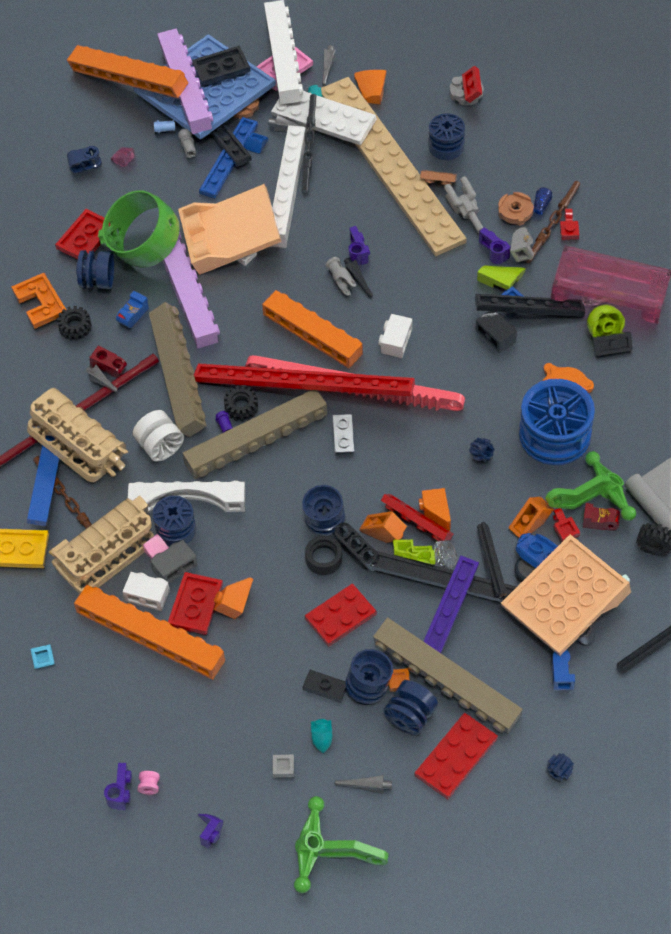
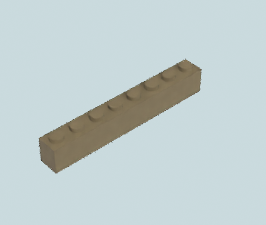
(177, 369)
(255, 433)
(447, 675)

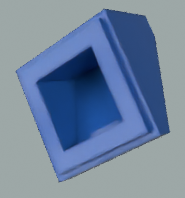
(255, 142)

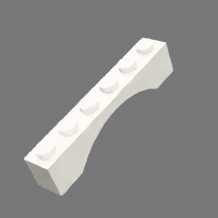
(225, 495)

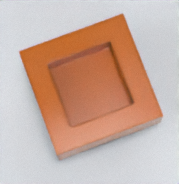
(397, 677)

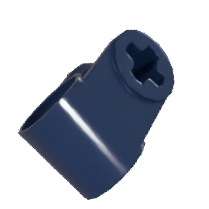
(82, 160)

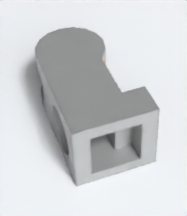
(521, 245)

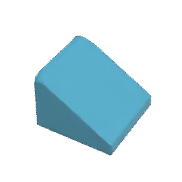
(42, 656)

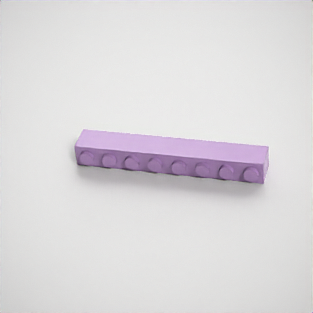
(192, 97)
(190, 296)

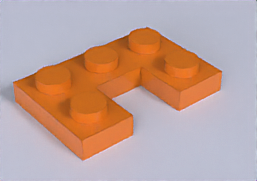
(42, 289)

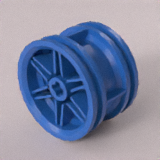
(557, 409)

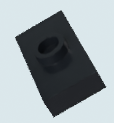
(613, 343)
(324, 686)

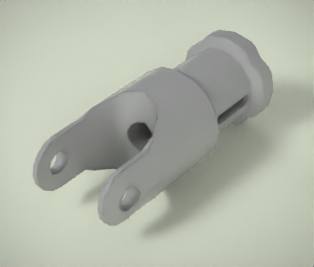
(340, 274)

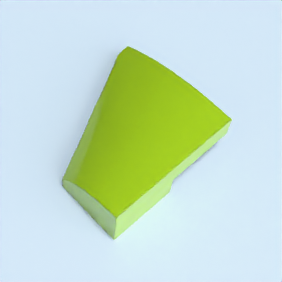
(500, 275)
(407, 550)

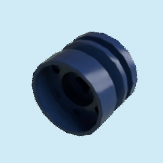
(446, 136)
(92, 269)
(321, 501)
(174, 520)
(369, 676)
(410, 707)

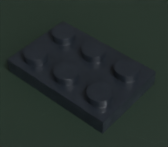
(221, 65)

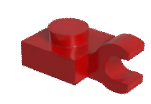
(569, 229)
(564, 526)

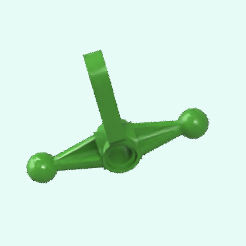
(605, 484)
(327, 849)

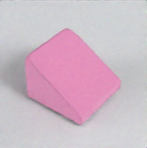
(154, 546)

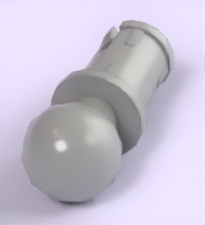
(187, 142)

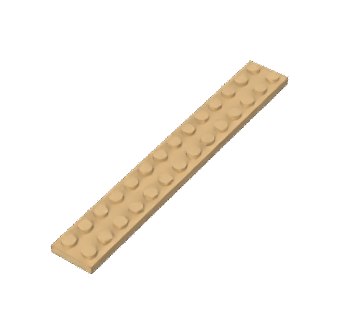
(400, 176)

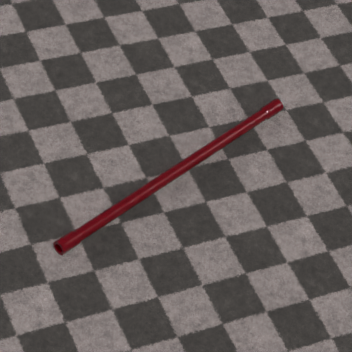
(143, 366)

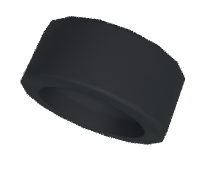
(323, 568)

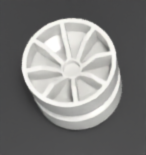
(158, 435)

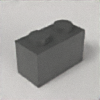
(174, 561)

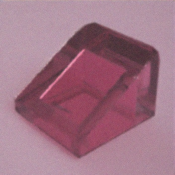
(123, 156)

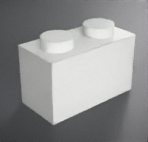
(396, 335)
(146, 591)

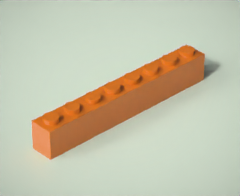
(128, 71)
(149, 631)

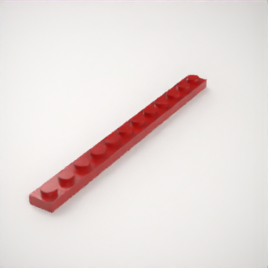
(305, 380)

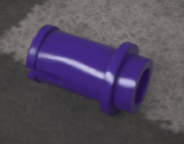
(223, 420)

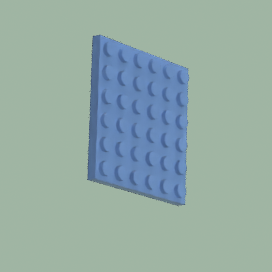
(223, 97)

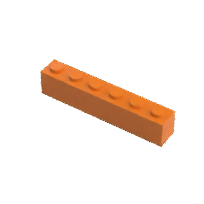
(313, 329)

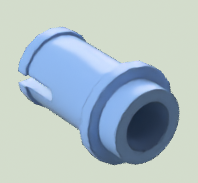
(163, 126)

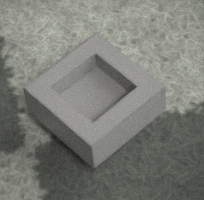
(283, 765)

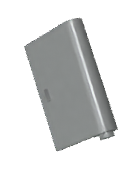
(654, 492)

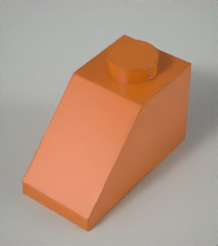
(435, 506)
(531, 516)
(383, 527)
(233, 598)

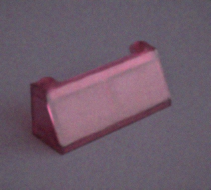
(612, 281)

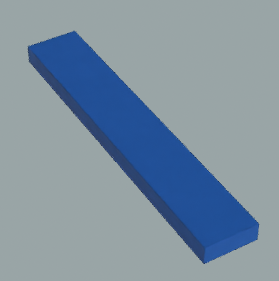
(224, 165)
(43, 486)

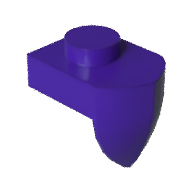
(212, 830)

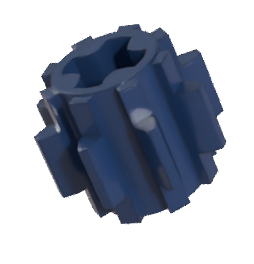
(481, 449)
(560, 767)

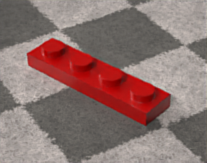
(423, 522)

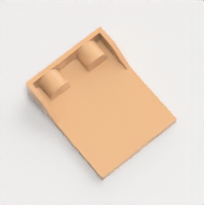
(229, 228)
(566, 594)

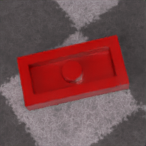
(472, 84)

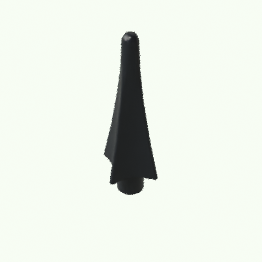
(355, 272)

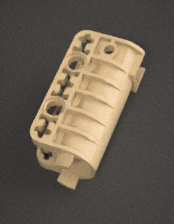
(103, 544)

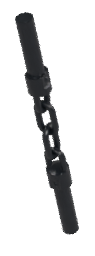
(307, 163)

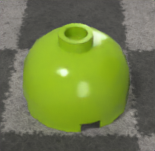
(605, 321)

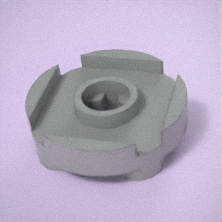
(457, 92)

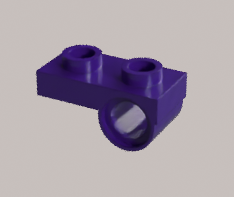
(357, 248)
(498, 248)
(124, 777)

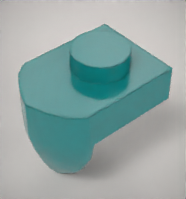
(321, 734)

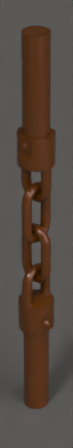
(542, 237)
(82, 517)

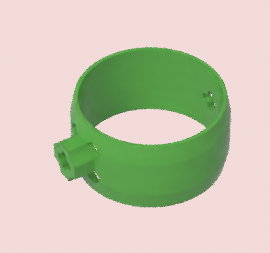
(123, 213)

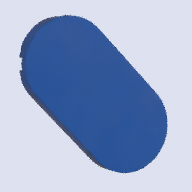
(534, 548)

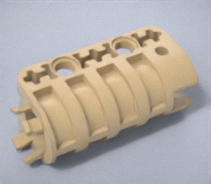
(77, 433)

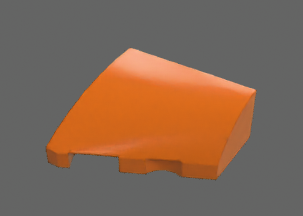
(371, 84)

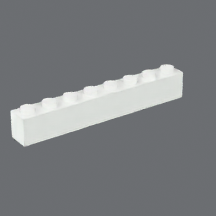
(282, 52)
(288, 181)

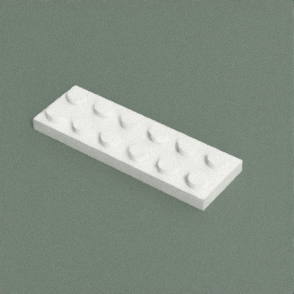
(330, 117)

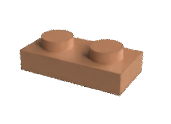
(431, 176)

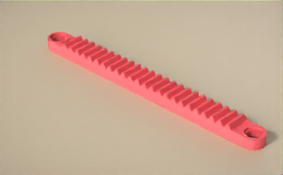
(421, 395)

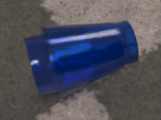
(542, 199)

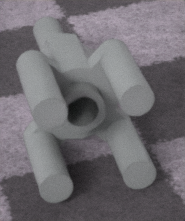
(465, 203)

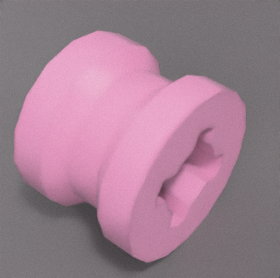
(148, 782)

